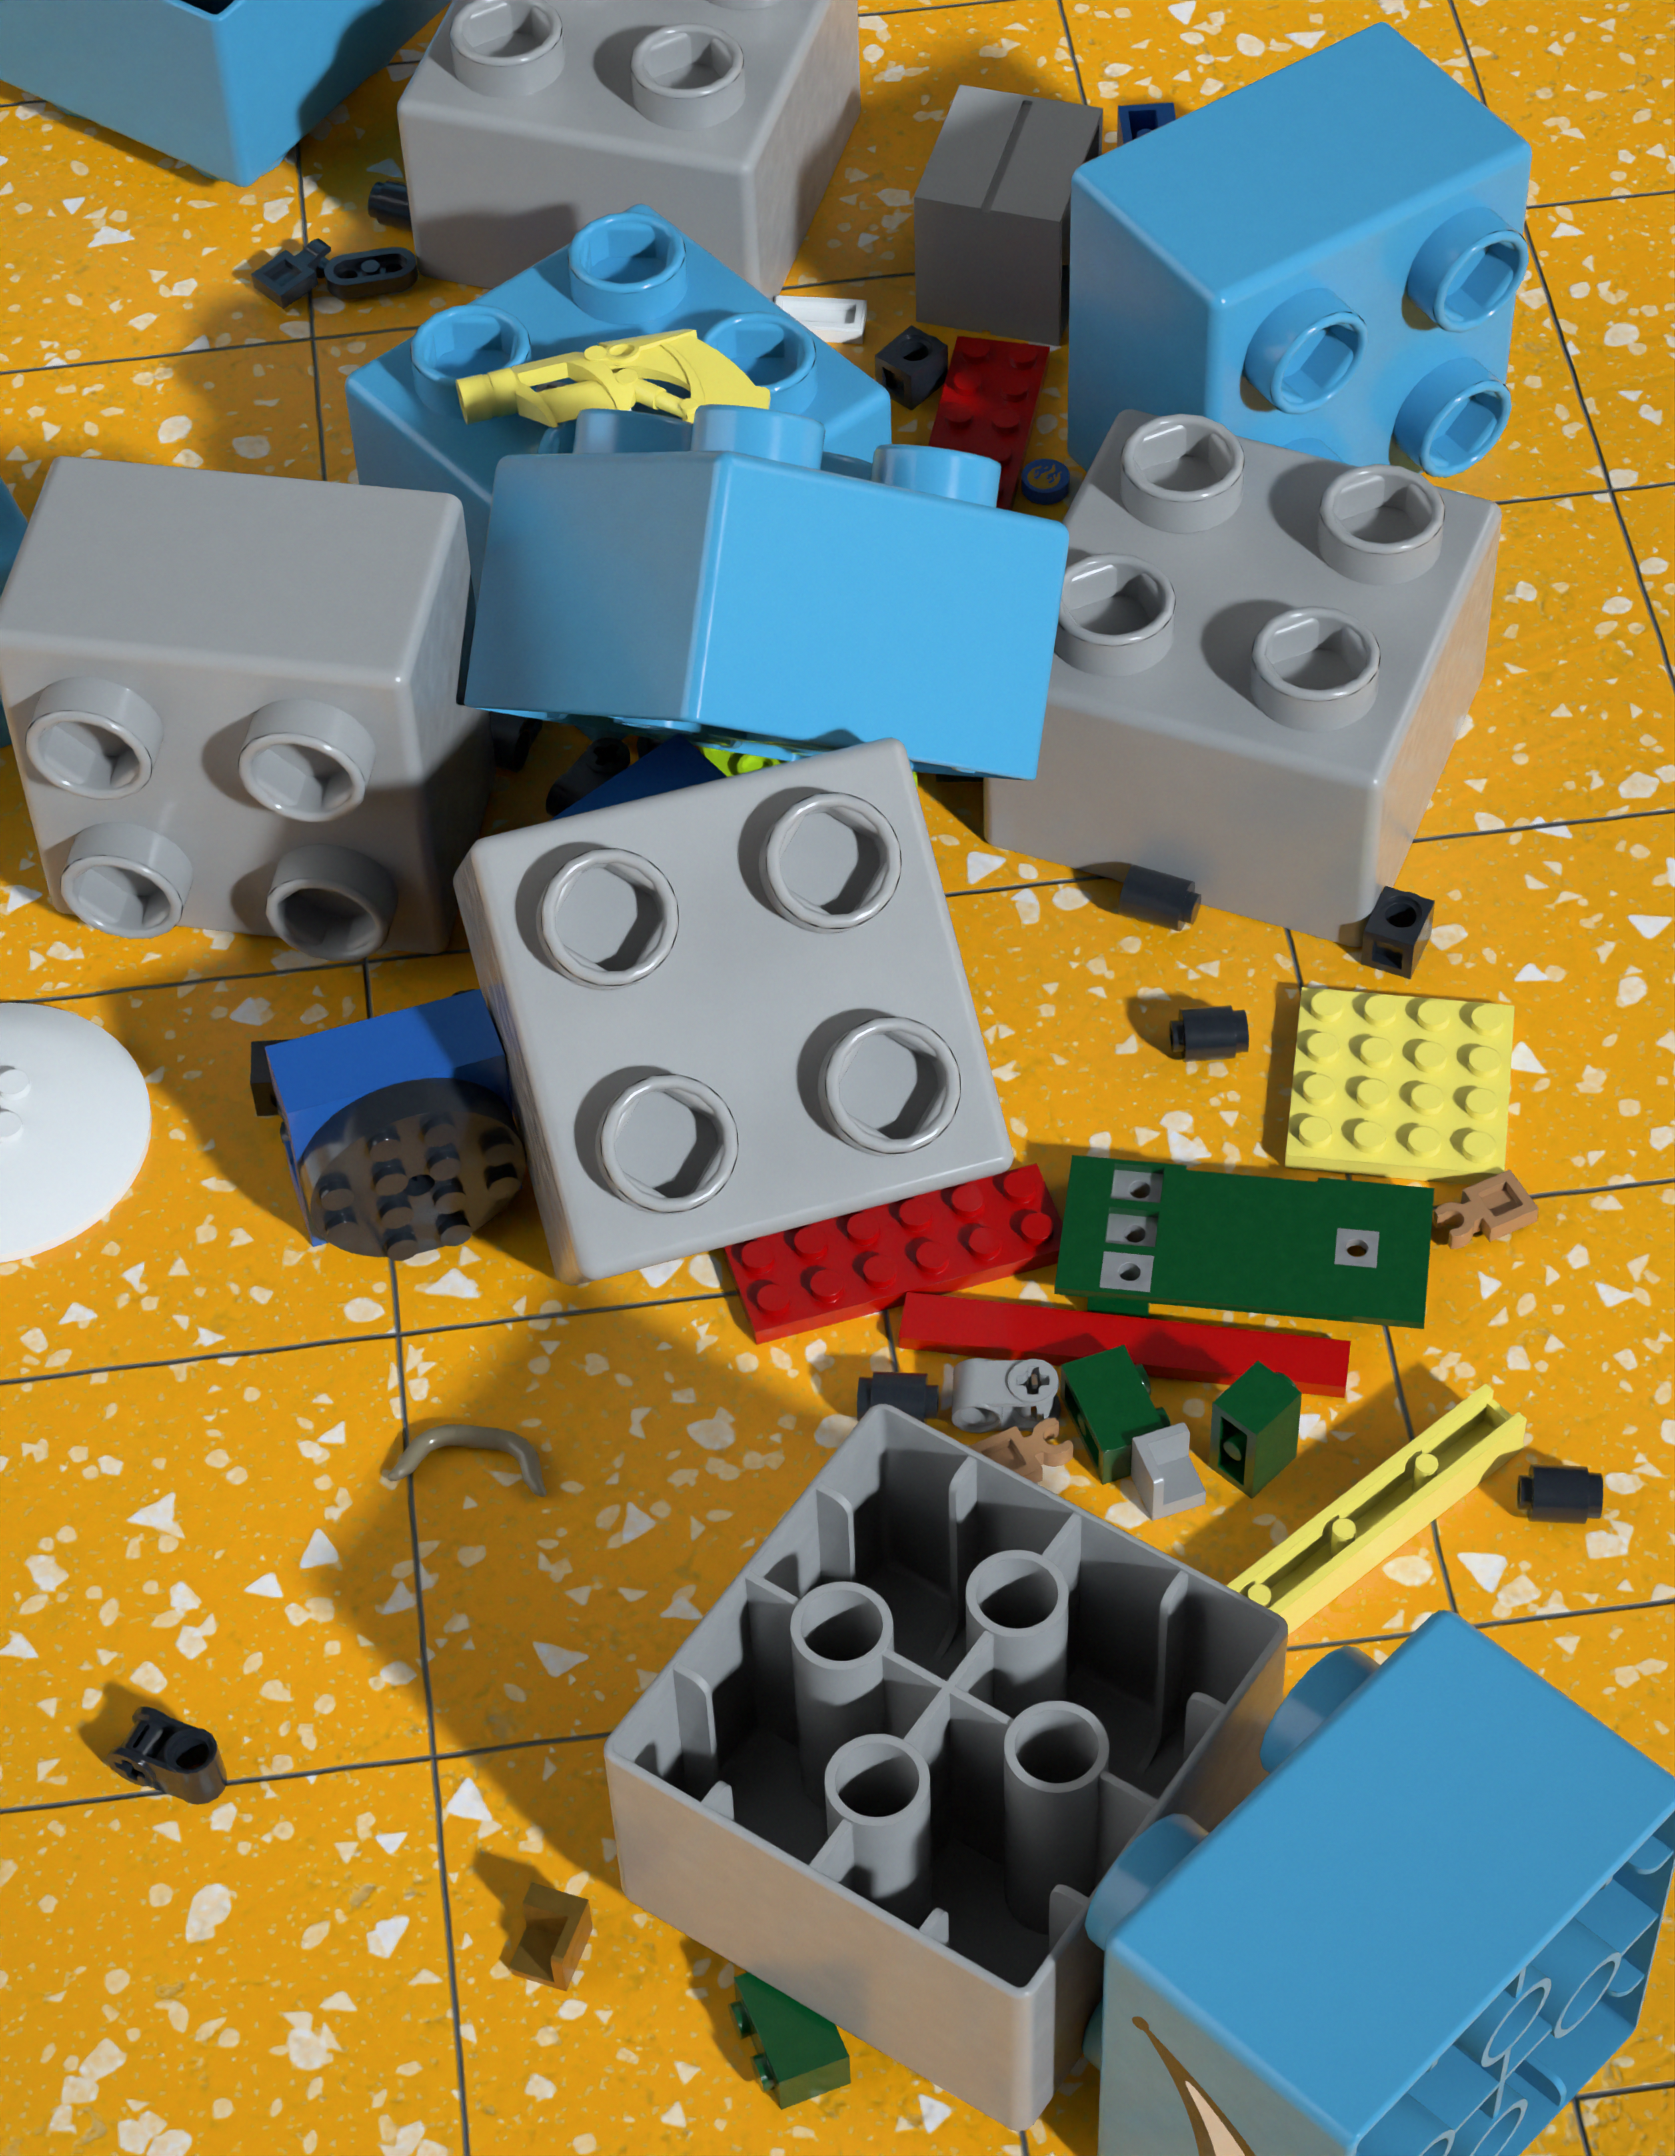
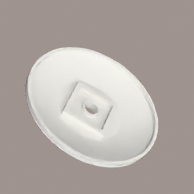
(68, 1126)

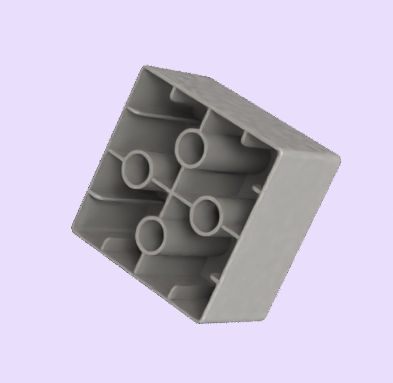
(583, 107)
(1253, 672)
(246, 704)
(731, 1010)
(930, 1750)

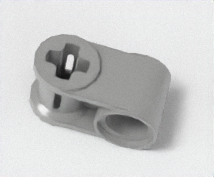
(1001, 1394)

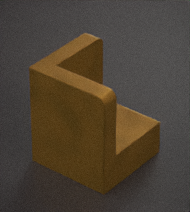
(553, 1937)

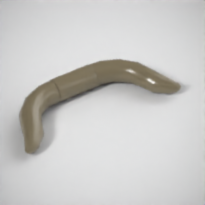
(473, 1437)

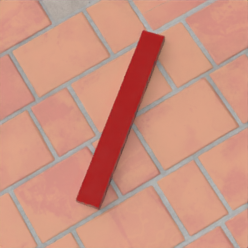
(1161, 1346)

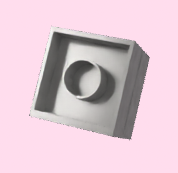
(999, 214)

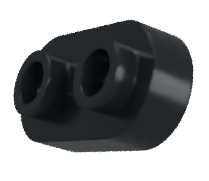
(371, 273)

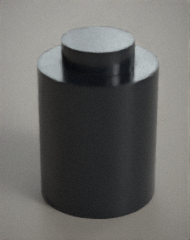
(1159, 898)

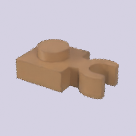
(1490, 1206)
(1027, 1453)

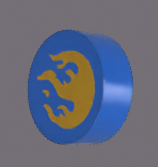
(1045, 481)

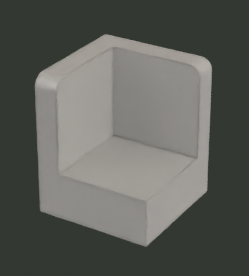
(1165, 1472)

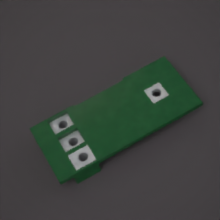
(1243, 1243)

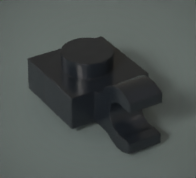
(291, 276)

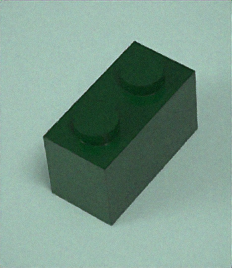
(1109, 1408)
(1255, 1428)
(795, 2047)

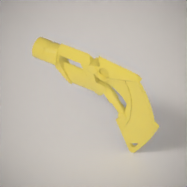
(613, 379)

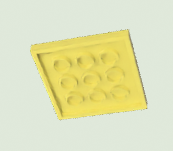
(1400, 1086)

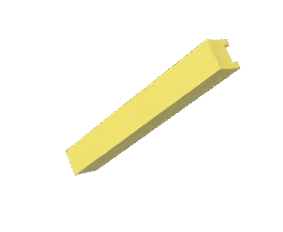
(1384, 1509)

